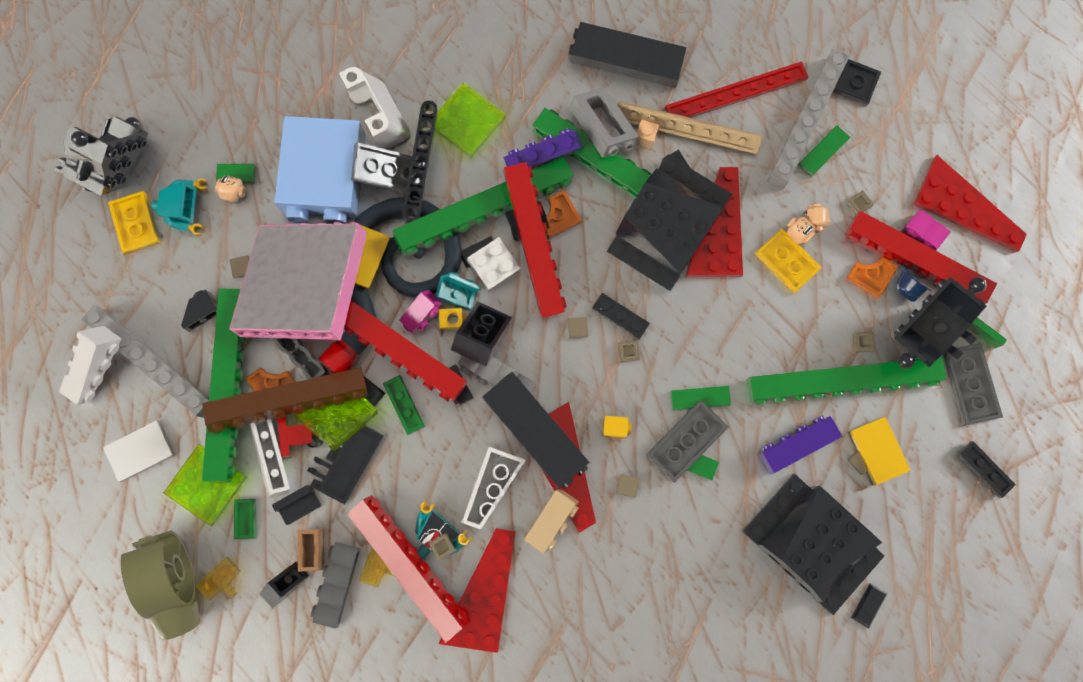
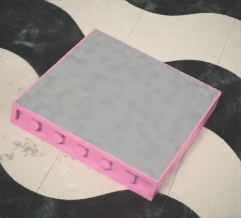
(299, 281)

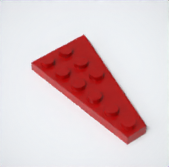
(956, 200)
(722, 247)
(578, 488)
(486, 596)

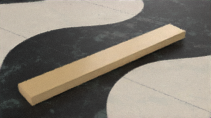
(693, 128)

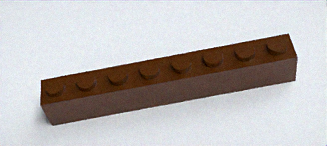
(284, 400)

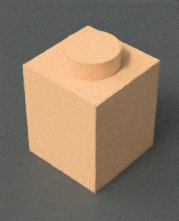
(647, 133)

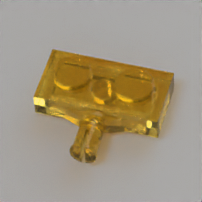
(374, 570)
(219, 580)

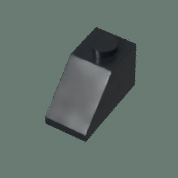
(199, 310)
(283, 585)

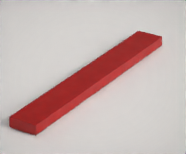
(739, 91)

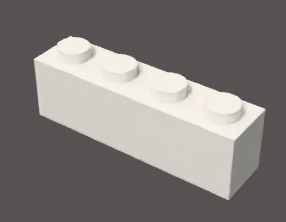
(269, 458)

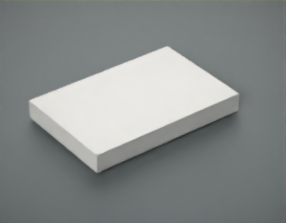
(138, 451)

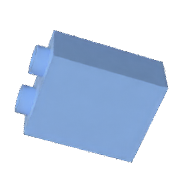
(318, 169)

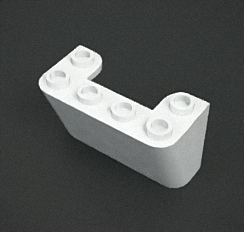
(365, 87)

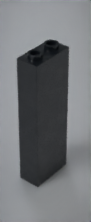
(627, 54)
(536, 430)

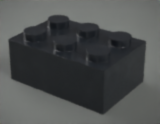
(481, 333)

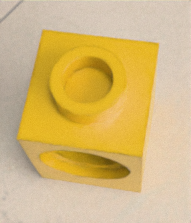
(445, 314)
(616, 427)

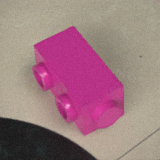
(420, 311)

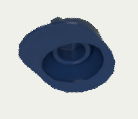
(909, 286)

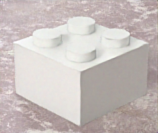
(493, 264)

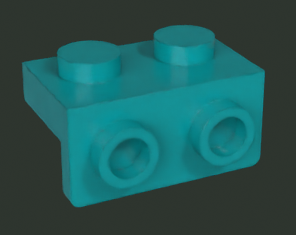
(457, 290)

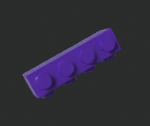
(546, 151)
(800, 444)

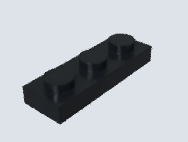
(620, 316)
(986, 469)

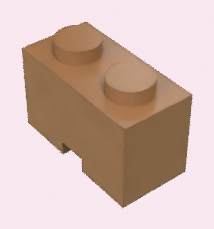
(310, 550)

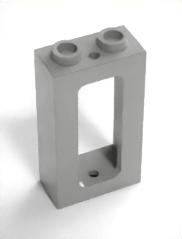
(605, 144)

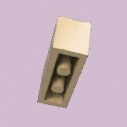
(552, 521)

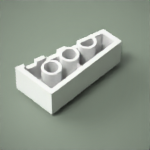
(89, 363)
(492, 481)

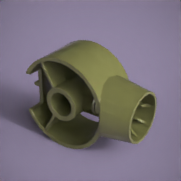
(162, 584)

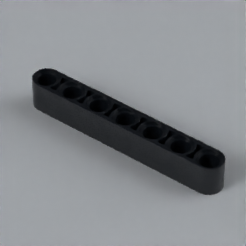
(420, 154)

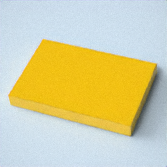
(134, 222)
(371, 257)
(788, 261)
(880, 451)

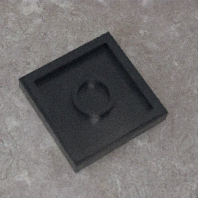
(857, 82)

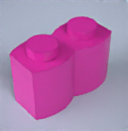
(926, 230)

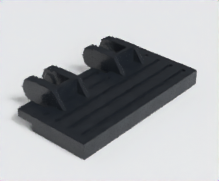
(347, 464)

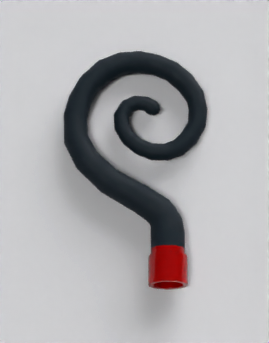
(343, 353)

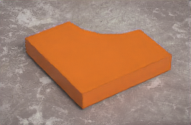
(561, 214)
(873, 277)
(262, 380)

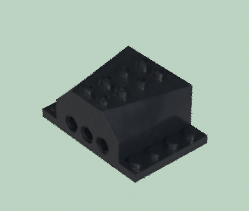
(668, 222)
(815, 542)

